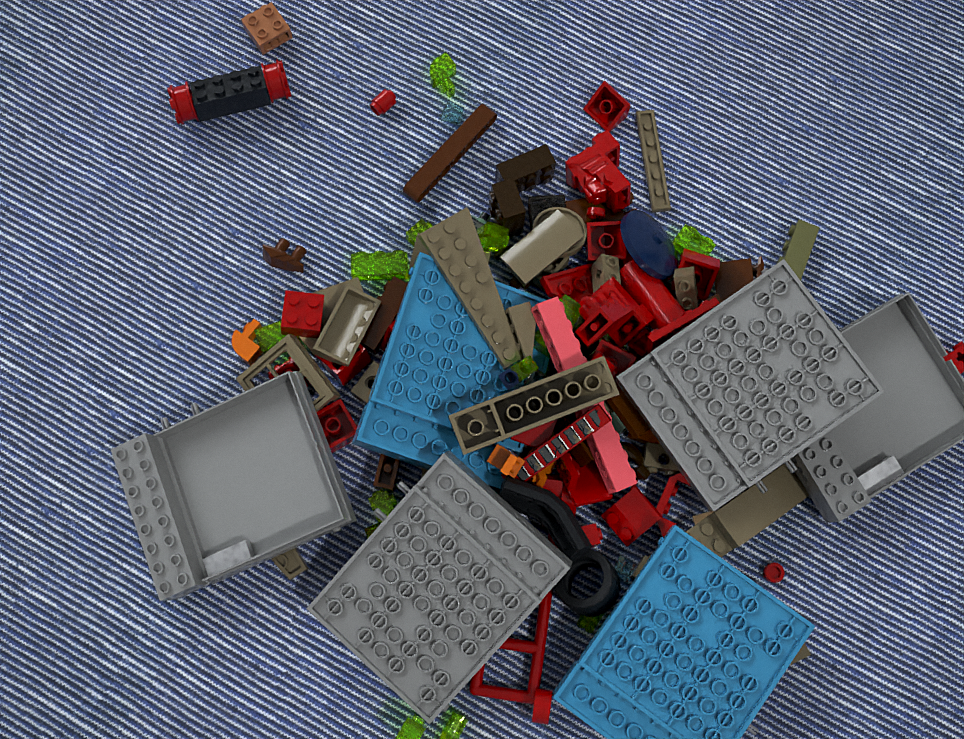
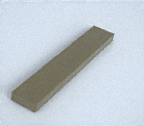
(652, 161)

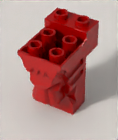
(597, 174)
(613, 313)

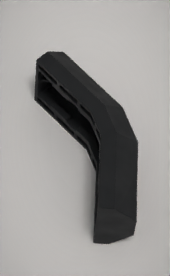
(548, 511)

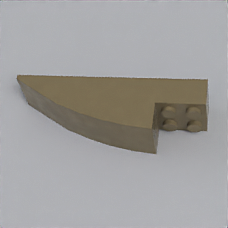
(533, 405)
(749, 512)

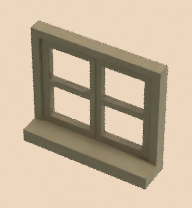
(303, 360)

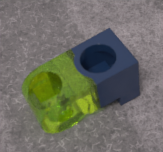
(518, 372)

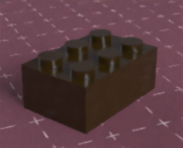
(528, 169)
(507, 206)

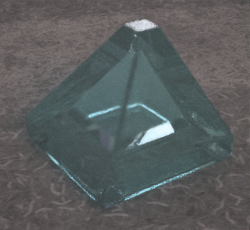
(451, 113)

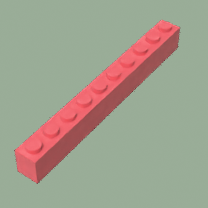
(566, 354)

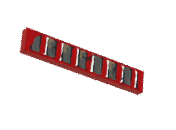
(562, 442)

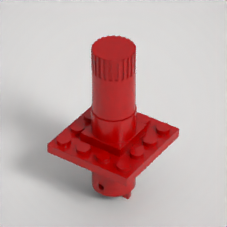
(654, 295)

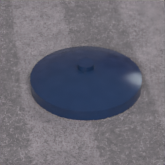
(649, 244)

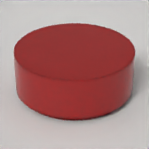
(595, 213)
(773, 572)

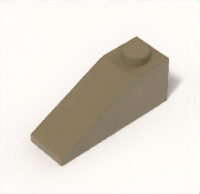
(523, 327)

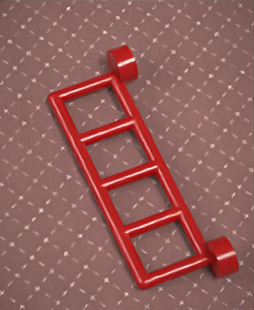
(534, 695)

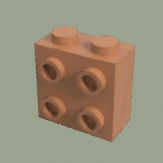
(266, 28)

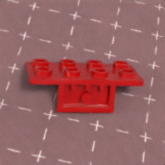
(582, 483)

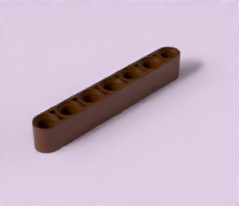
(449, 153)

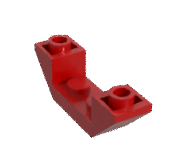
(664, 506)

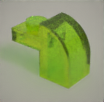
(440, 73)

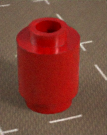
(383, 102)

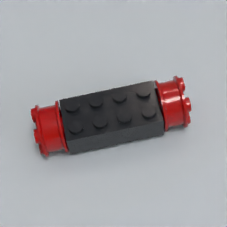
(229, 93)

